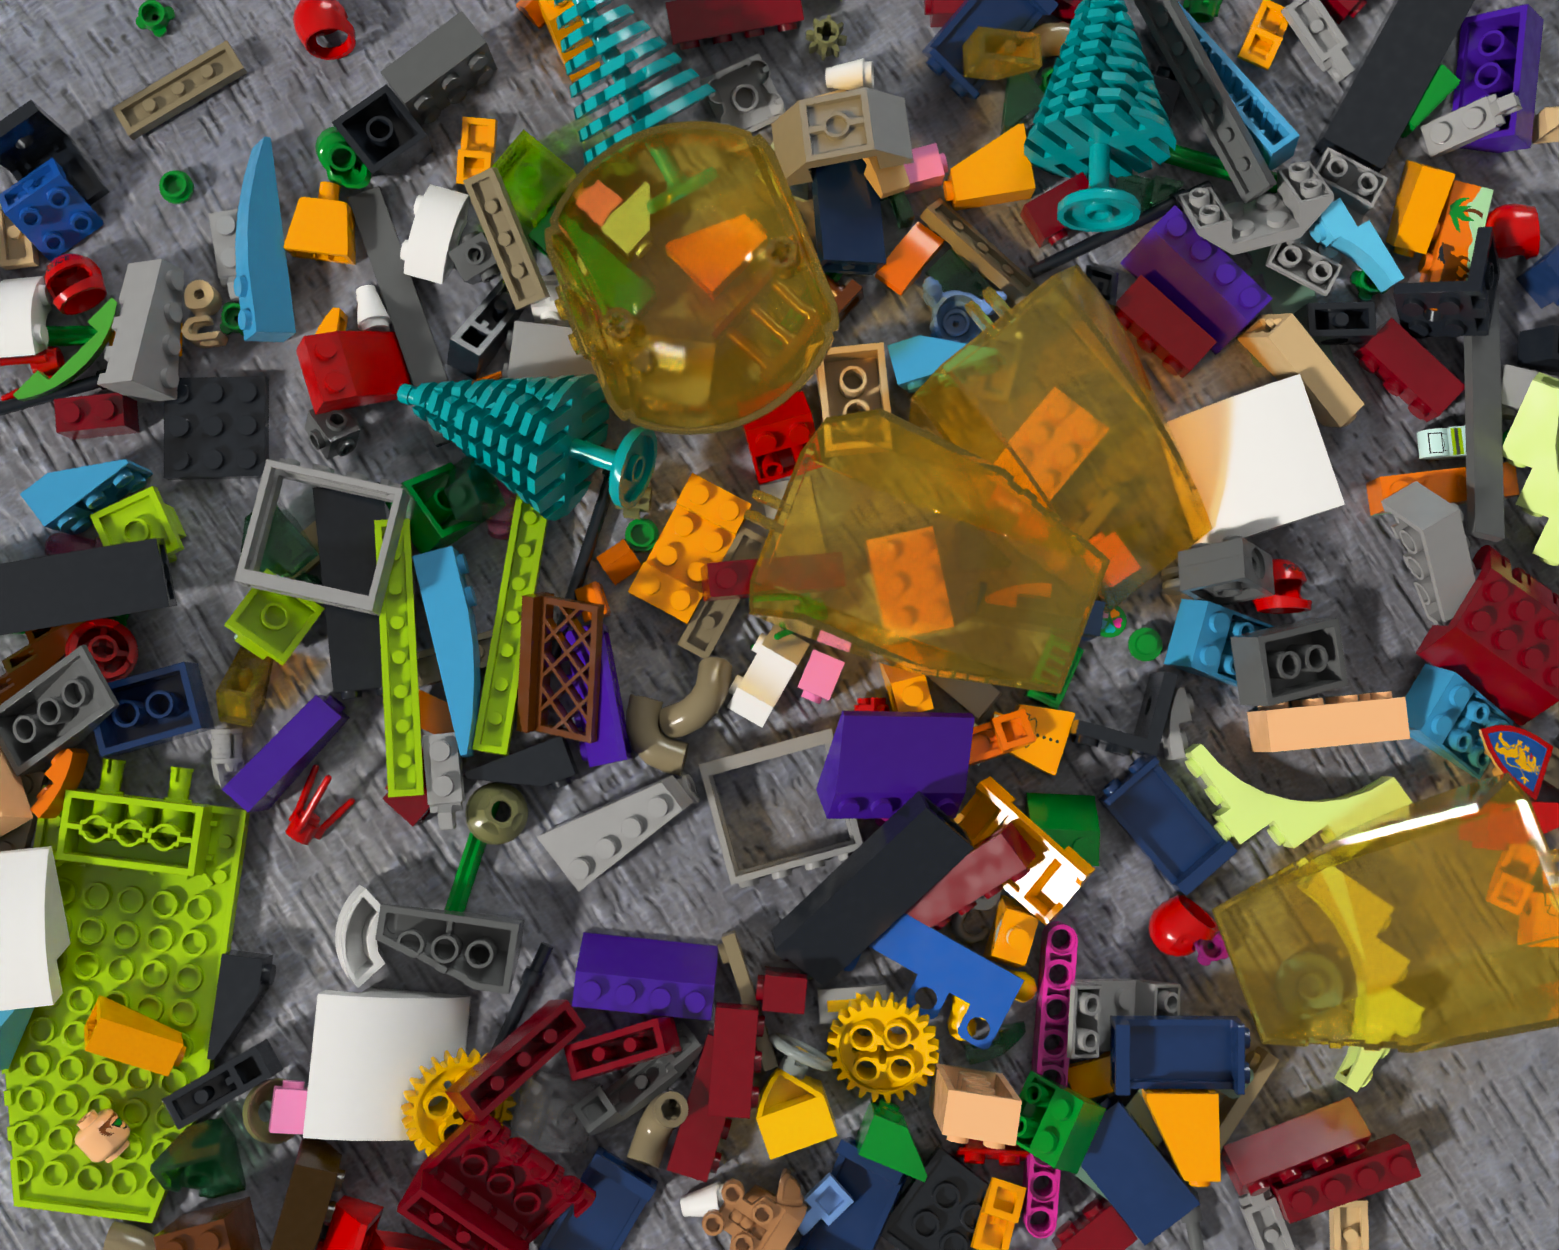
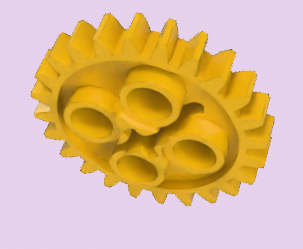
(878, 1018)
(428, 1122)

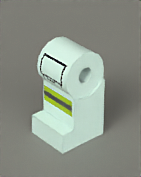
(1442, 443)

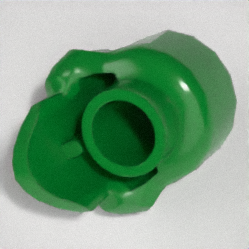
(340, 160)

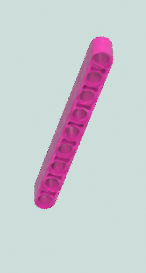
(1043, 1060)

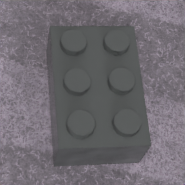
(440, 69)
(1289, 661)

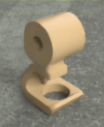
(203, 302)

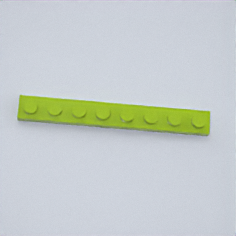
(502, 670)
(400, 671)

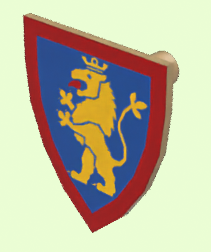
(1519, 754)

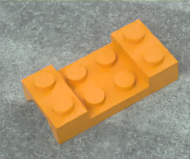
(694, 535)
(1054, 871)

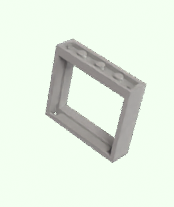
(322, 476)
(780, 867)

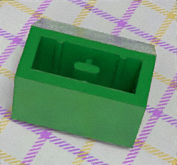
(1056, 1122)

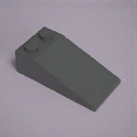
(54, 712)

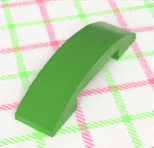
(41, 385)

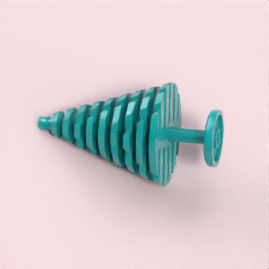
(617, 66)
(1100, 117)
(538, 436)

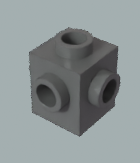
(475, 259)
(333, 432)

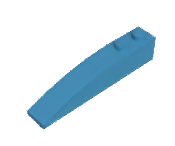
(1268, 128)
(260, 254)
(454, 636)

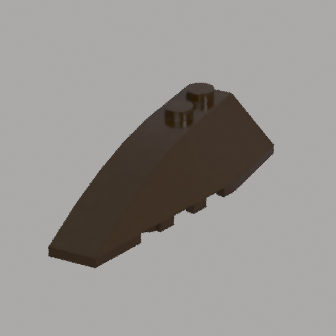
(309, 1196)

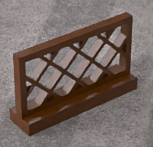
(538, 664)

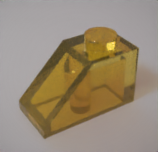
(1000, 53)
(244, 688)

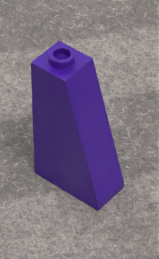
(287, 754)

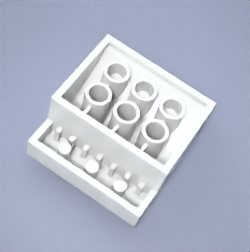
(1258, 460)
(30, 929)
(368, 1052)

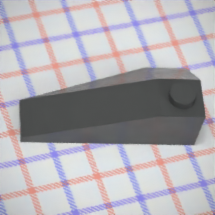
(465, 945)

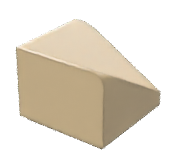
(1546, 126)

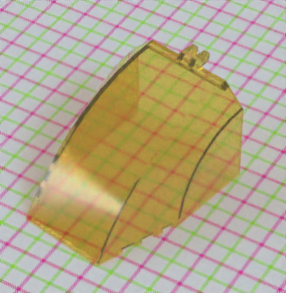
(1075, 421)
(923, 558)
(1407, 929)

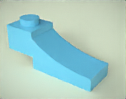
(1359, 243)

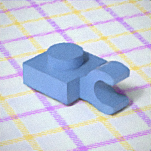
(826, 1201)

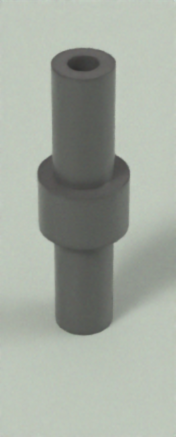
(1193, 1228)

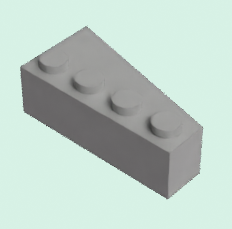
(147, 335)
(1435, 547)
(605, 835)

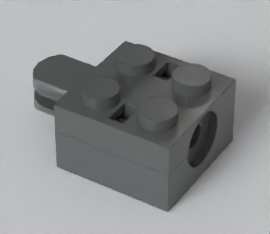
(1221, 572)

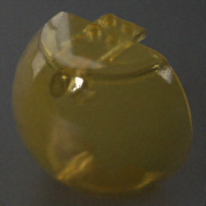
(686, 253)

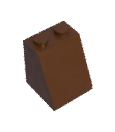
(213, 1228)

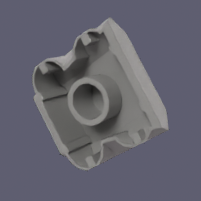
(745, 95)

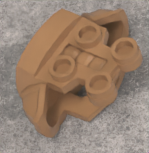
(759, 1217)

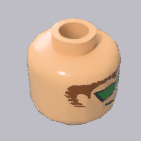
(102, 1135)

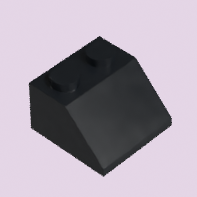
(384, 133)

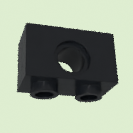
(1339, 322)

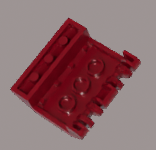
(1502, 639)
(490, 1190)

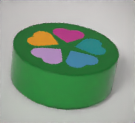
(1113, 623)

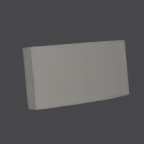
(972, 695)
(1173, 738)

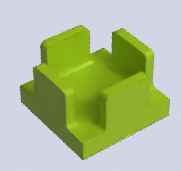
(138, 519)
(272, 623)

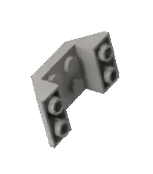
(841, 130)
(1266, 220)
(1305, 258)
(1098, 999)

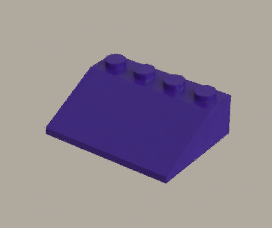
(890, 756)

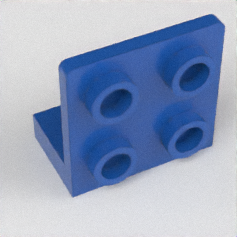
(49, 210)

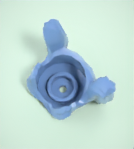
(950, 308)

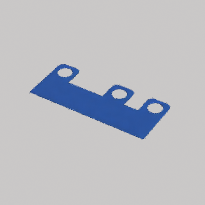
(949, 969)

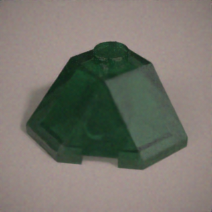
(287, 545)
(203, 1160)

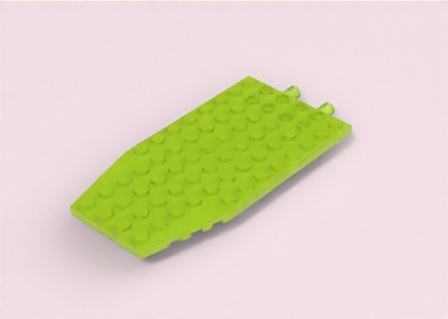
(147, 922)

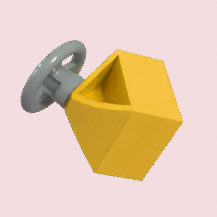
(791, 1105)

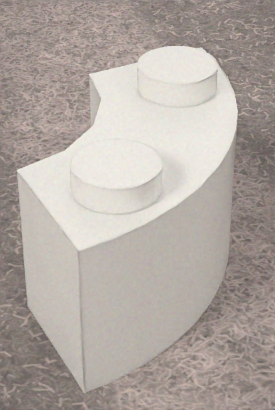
(434, 232)
(24, 316)
(767, 676)
(356, 936)

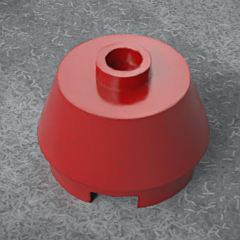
(109, 644)

